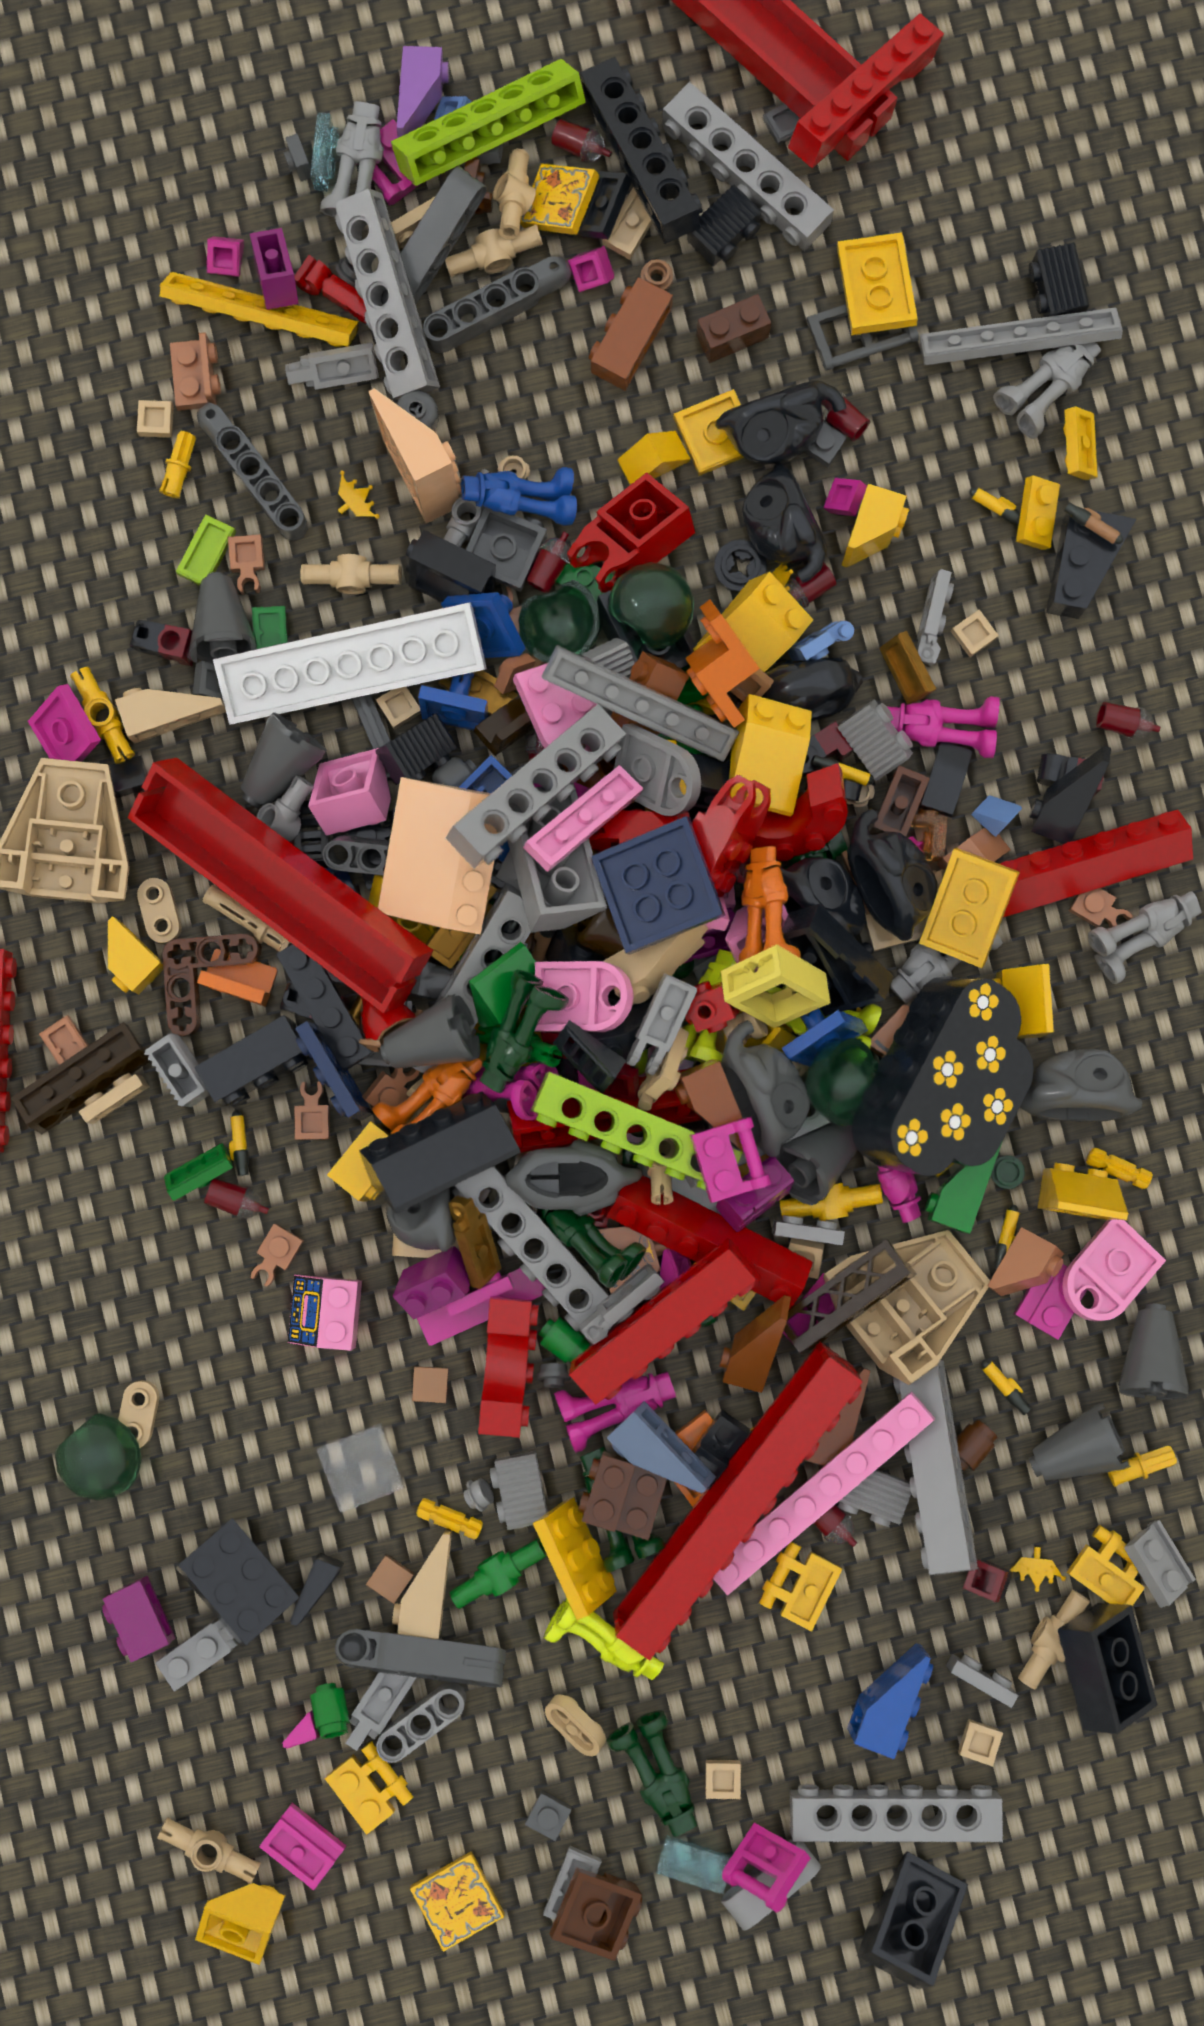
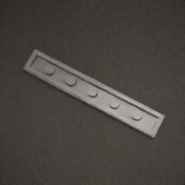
(1020, 336)
(639, 703)

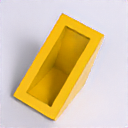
(653, 454)

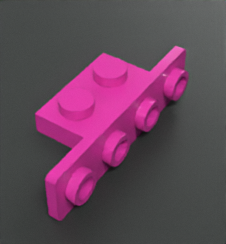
(474, 1307)

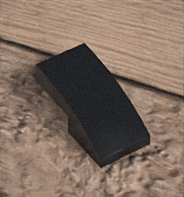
(946, 779)
(720, 1443)

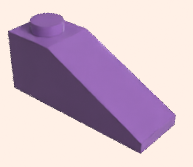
(420, 86)

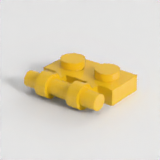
(1101, 1575)
(810, 1590)
(360, 1792)

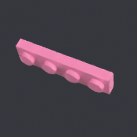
(583, 818)

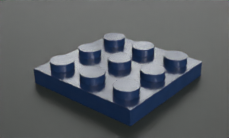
(657, 885)
(348, 1097)

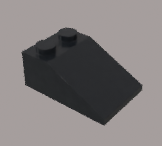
(913, 1922)

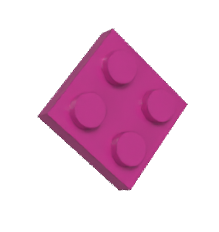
(64, 726)

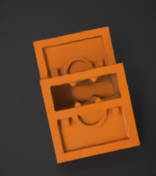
(720, 665)

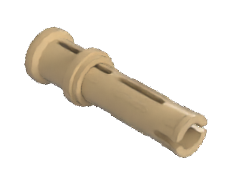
(236, 912)

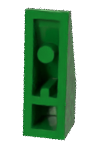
(960, 1196)

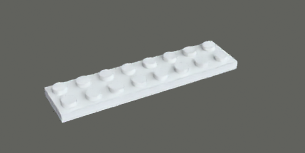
(350, 663)

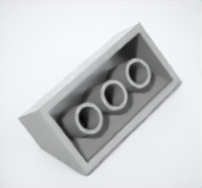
(565, 892)

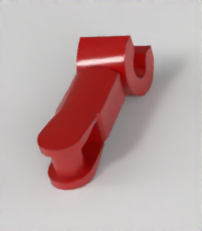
(316, 276)

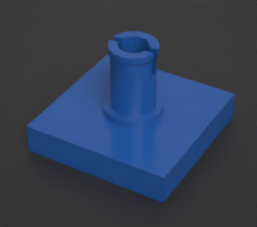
(493, 622)
(455, 705)
(822, 1032)

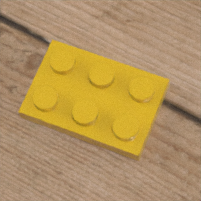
(877, 283)
(969, 907)
(575, 1558)

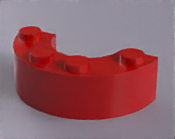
(815, 819)
(507, 1366)

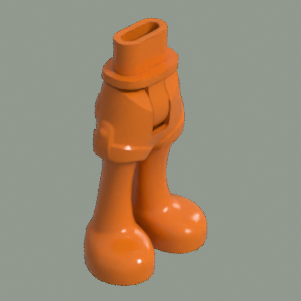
(764, 890)
(443, 1082)

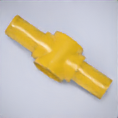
(93, 702)
(837, 1203)

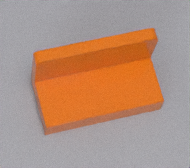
(247, 982)

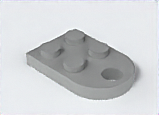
(658, 769)

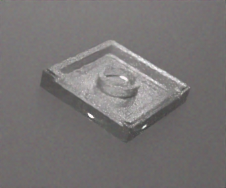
(360, 1468)

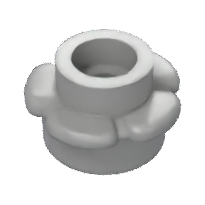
(478, 1494)

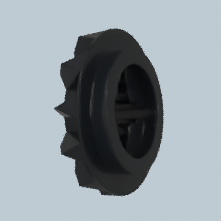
(743, 551)

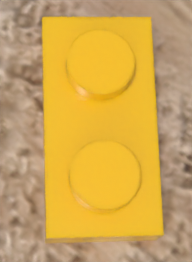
(1080, 443)
(1038, 512)

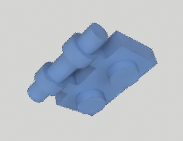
(815, 645)

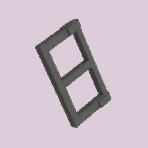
(870, 348)

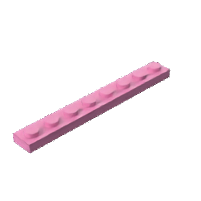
(826, 1489)

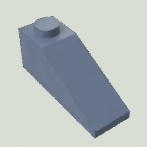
(654, 1447)

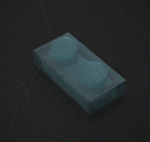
(322, 164)
(692, 1864)

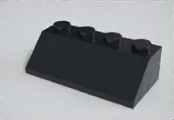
(438, 1151)

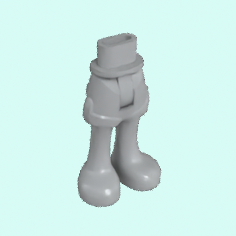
(360, 146)
(1062, 367)
(1159, 924)
(922, 967)

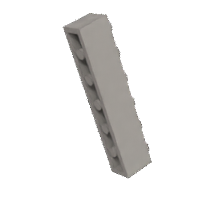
(939, 1480)

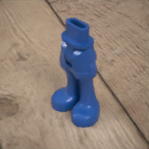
(506, 494)

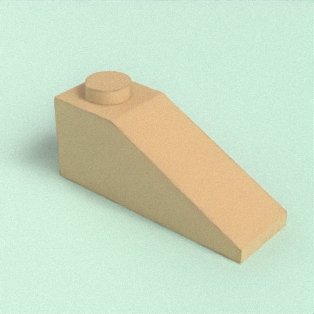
(156, 712)
(648, 965)
(424, 1600)

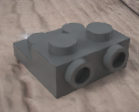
(508, 544)

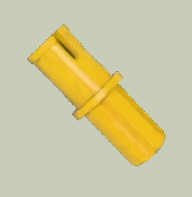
(178, 465)
(1144, 1464)

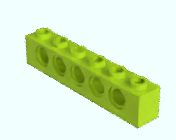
(488, 122)
(557, 1089)

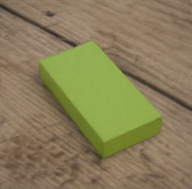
(205, 550)

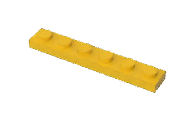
(251, 307)

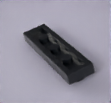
(325, 1007)

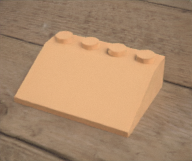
(420, 457)
(423, 871)

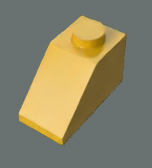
(130, 959)

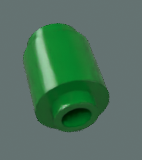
(562, 1340)
(330, 1711)

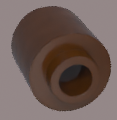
(975, 1444)

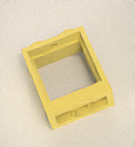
(776, 965)

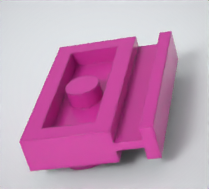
(1046, 1306)
(302, 1846)

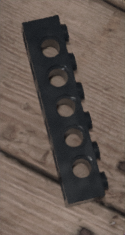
(614, 105)

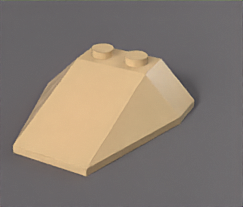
(66, 836)
(923, 1316)

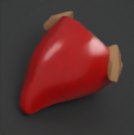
(378, 1024)

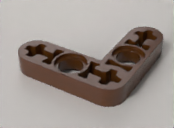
(188, 970)

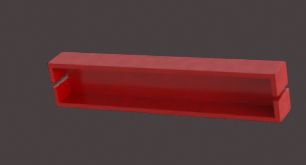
(788, 57)
(280, 884)
(736, 1501)

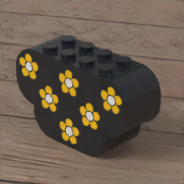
(946, 1080)

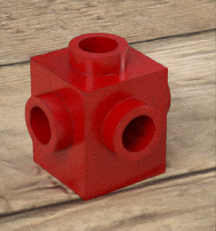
(709, 1008)

